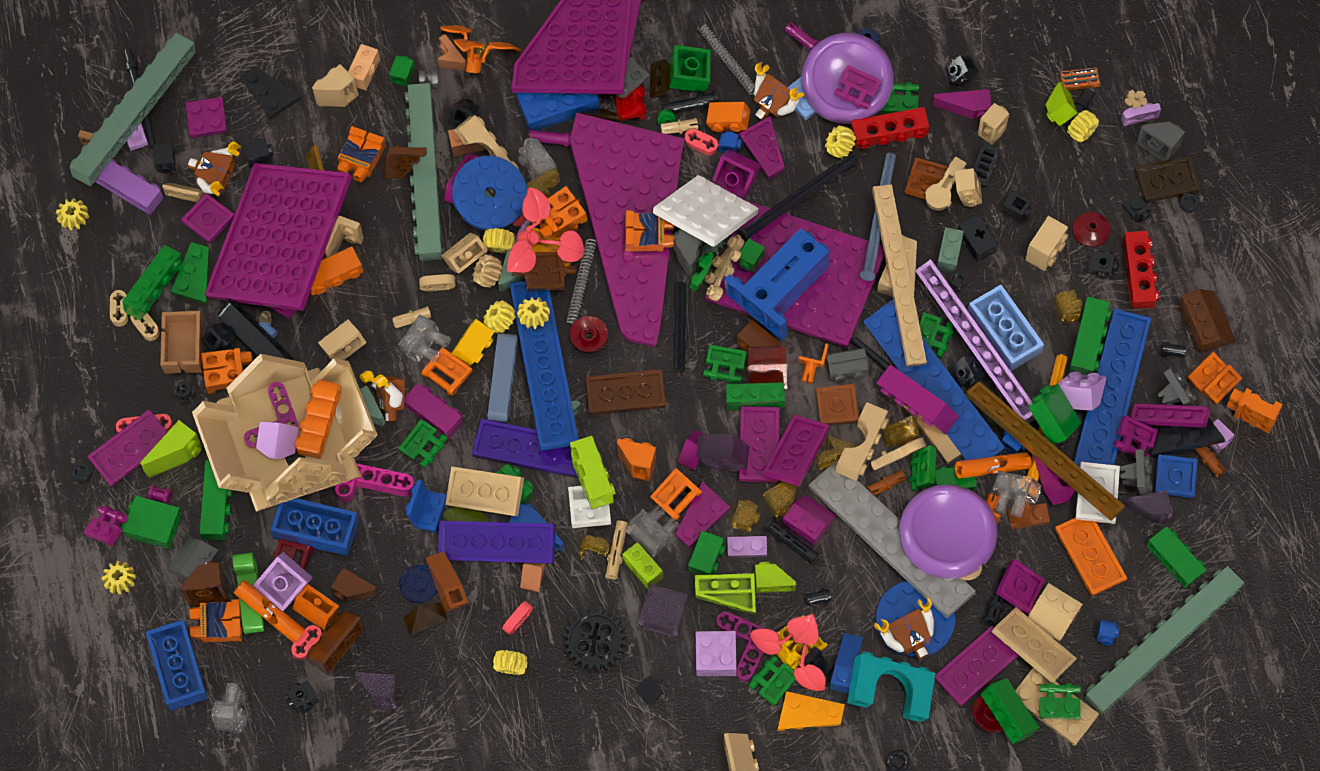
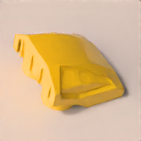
(792, 651)

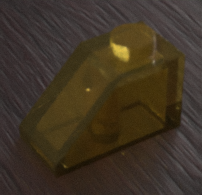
(781, 498)

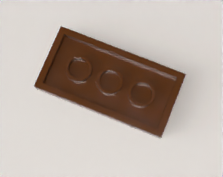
(625, 392)

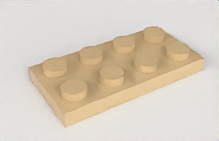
(484, 491)
(1034, 645)
(1069, 729)

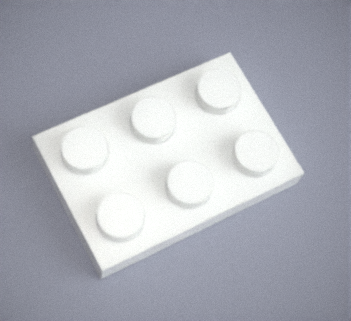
(1108, 478)

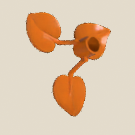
(473, 59)

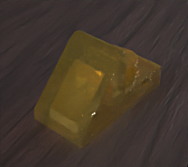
(545, 181)
(901, 432)
(829, 457)

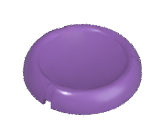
(826, 66)
(948, 531)

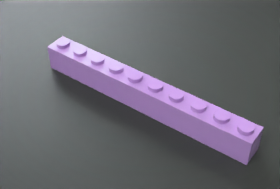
(976, 340)

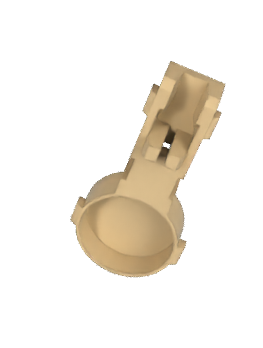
(939, 195)
(897, 454)

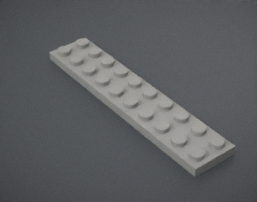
(881, 531)

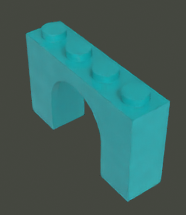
(916, 681)

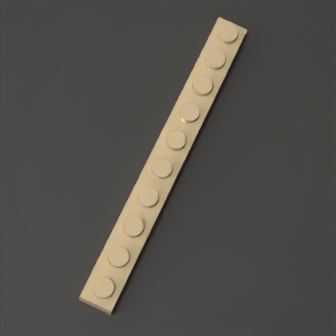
(899, 276)

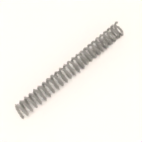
(727, 56)
(582, 282)

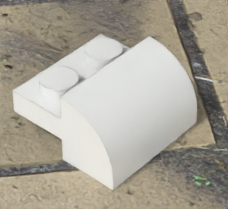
(581, 512)

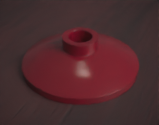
(1088, 236)
(585, 326)
(984, 716)

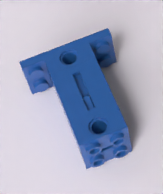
(780, 281)

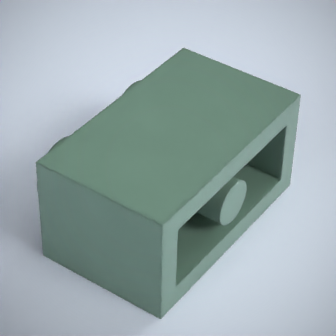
(950, 250)

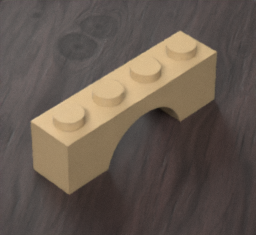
(473, 131)
(853, 459)

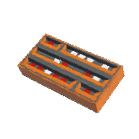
(1080, 79)

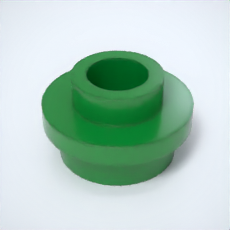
(666, 116)

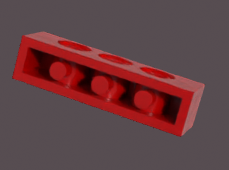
(897, 120)
(1139, 297)

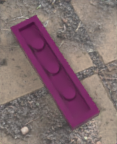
(1171, 415)

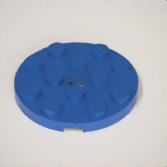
(470, 196)
(903, 600)

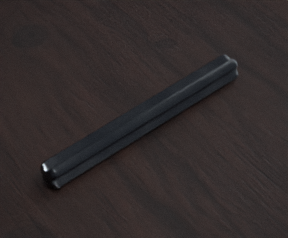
(679, 326)

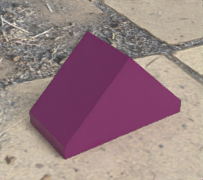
(689, 452)

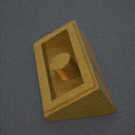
(313, 159)

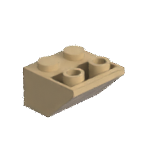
(336, 88)

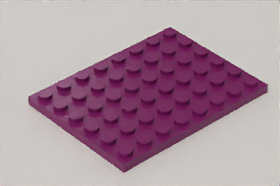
(278, 236)
(836, 299)

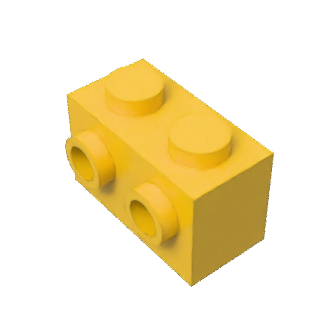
(473, 342)

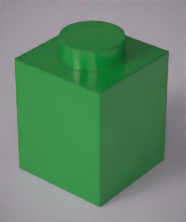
(402, 71)
(751, 256)

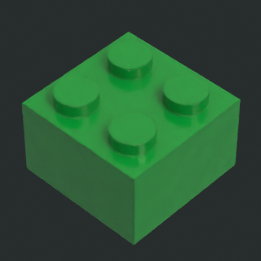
(689, 68)

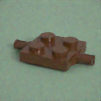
(547, 273)

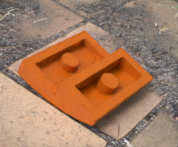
(1213, 378)

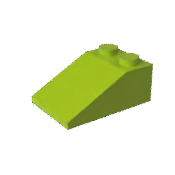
(172, 450)

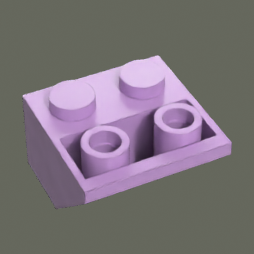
(1083, 390)

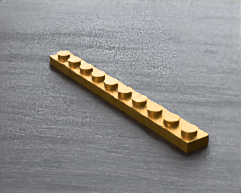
(1045, 451)

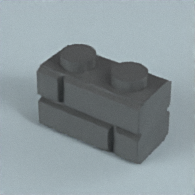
(847, 365)

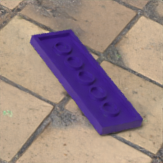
(521, 448)
(497, 541)

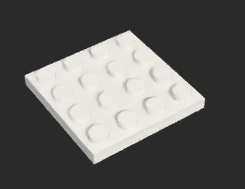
(705, 210)

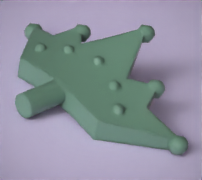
(707, 248)

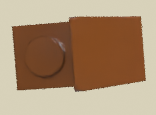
(1032, 516)

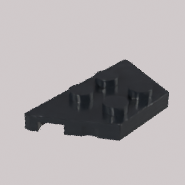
(1180, 438)

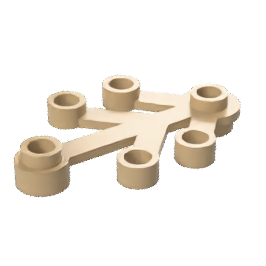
(723, 266)

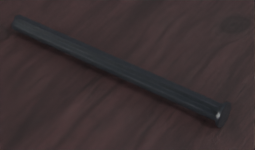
(797, 196)

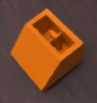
(637, 458)

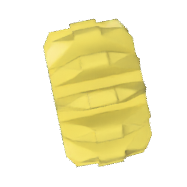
(1083, 126)
(840, 141)
(68, 220)
(498, 240)
(533, 313)
(499, 316)
(113, 574)
(510, 662)

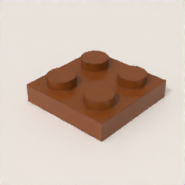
(837, 404)

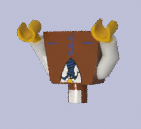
(773, 95)
(215, 169)
(389, 393)
(910, 632)

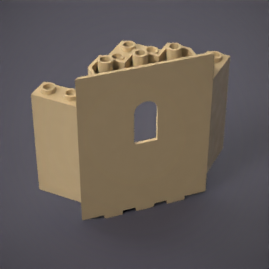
(248, 404)

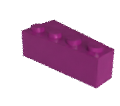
(917, 399)

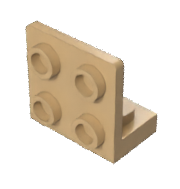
(343, 229)

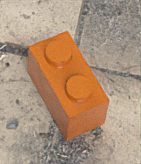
(728, 116)
(315, 607)

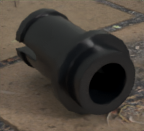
(1173, 350)
(818, 597)

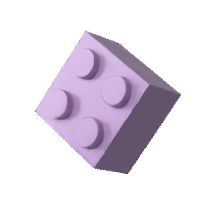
(282, 581)
(716, 653)

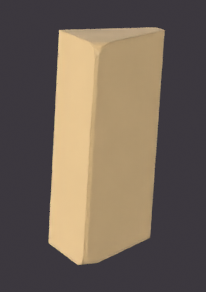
(183, 192)

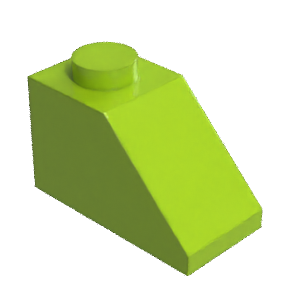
(1060, 105)
(772, 579)

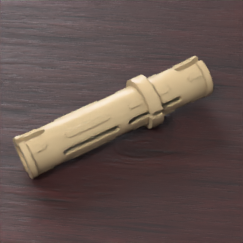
(612, 570)

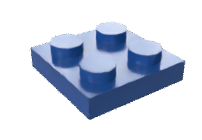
(1176, 475)

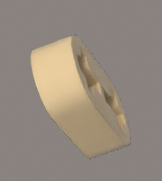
(437, 282)
(114, 308)
(141, 327)

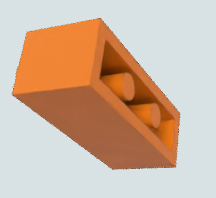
(336, 270)

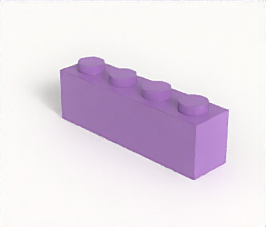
(130, 187)

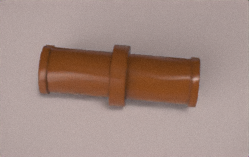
(1209, 458)
(887, 483)

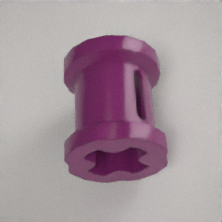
(160, 494)

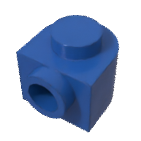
(730, 141)
(1107, 632)

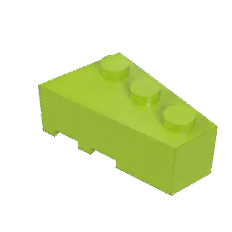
(591, 472)
(728, 590)

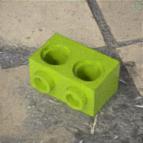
(642, 565)

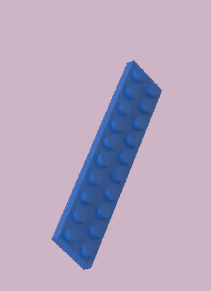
(1120, 366)
(545, 374)
(970, 431)

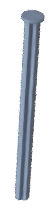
(868, 272)

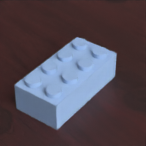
(1006, 327)

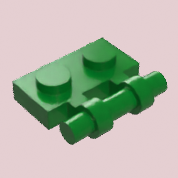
(902, 102)
(930, 327)
(725, 358)
(418, 439)
(923, 468)
(777, 684)
(1059, 708)

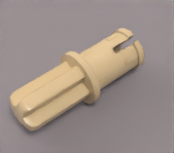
(679, 126)
(410, 317)

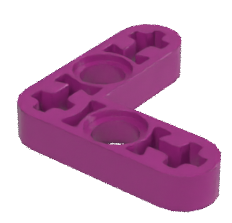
(282, 418)
(746, 637)

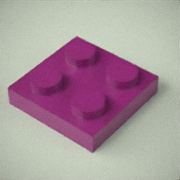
(206, 117)
(208, 218)
(1020, 586)

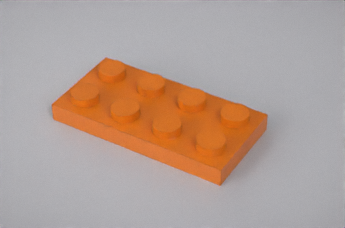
(1091, 555)

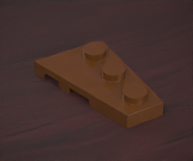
(401, 159)

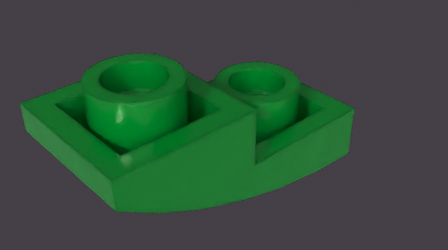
(702, 269)

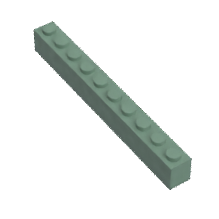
(132, 109)
(424, 173)
(1163, 641)

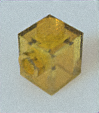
(1068, 306)
(745, 516)

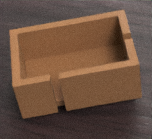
(182, 342)

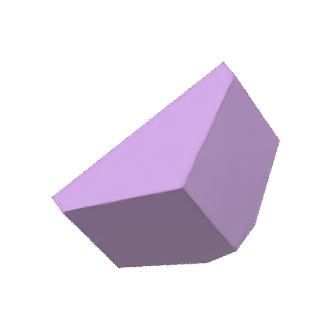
(276, 439)

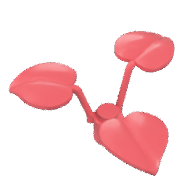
(521, 257)
(804, 631)

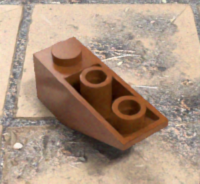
(446, 582)

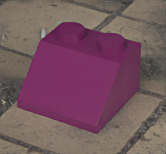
(736, 173)
(808, 519)

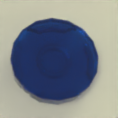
(418, 584)

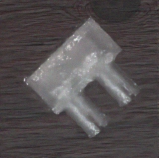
(535, 158)
(419, 339)
(1015, 487)
(649, 532)
(228, 714)

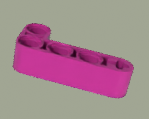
(376, 483)

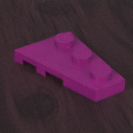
(763, 147)
(701, 515)

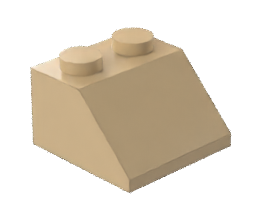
(1055, 612)
(739, 752)

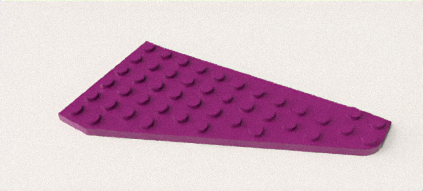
(579, 49)
(620, 172)

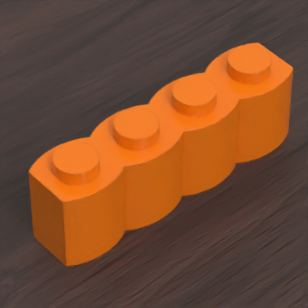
(319, 418)

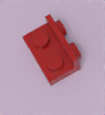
(632, 105)

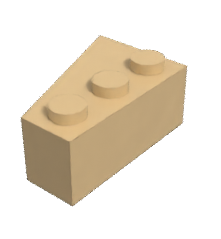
(910, 250)

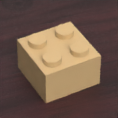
(1047, 243)

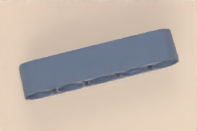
(502, 377)

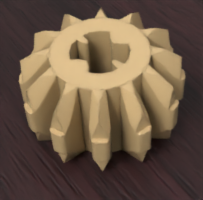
(487, 271)

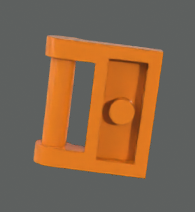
(449, 366)
(671, 489)

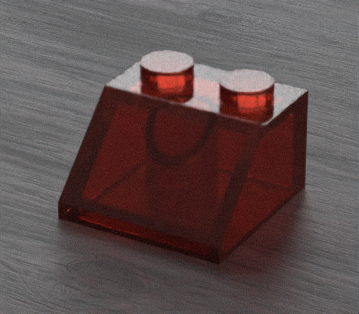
(767, 365)

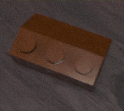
(1206, 320)
(206, 585)
(335, 641)

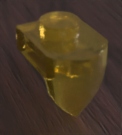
(596, 544)

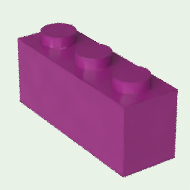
(433, 410)

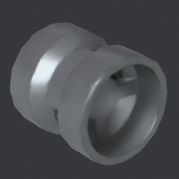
(432, 76)

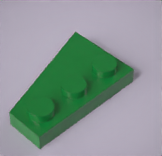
(193, 274)

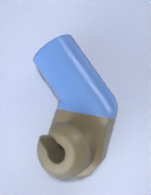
(265, 322)

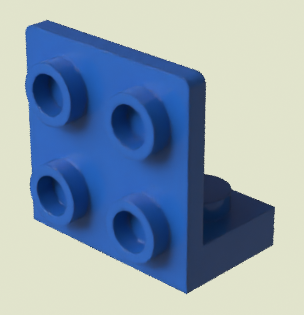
(425, 507)

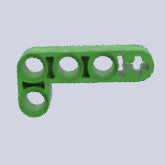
(246, 568)

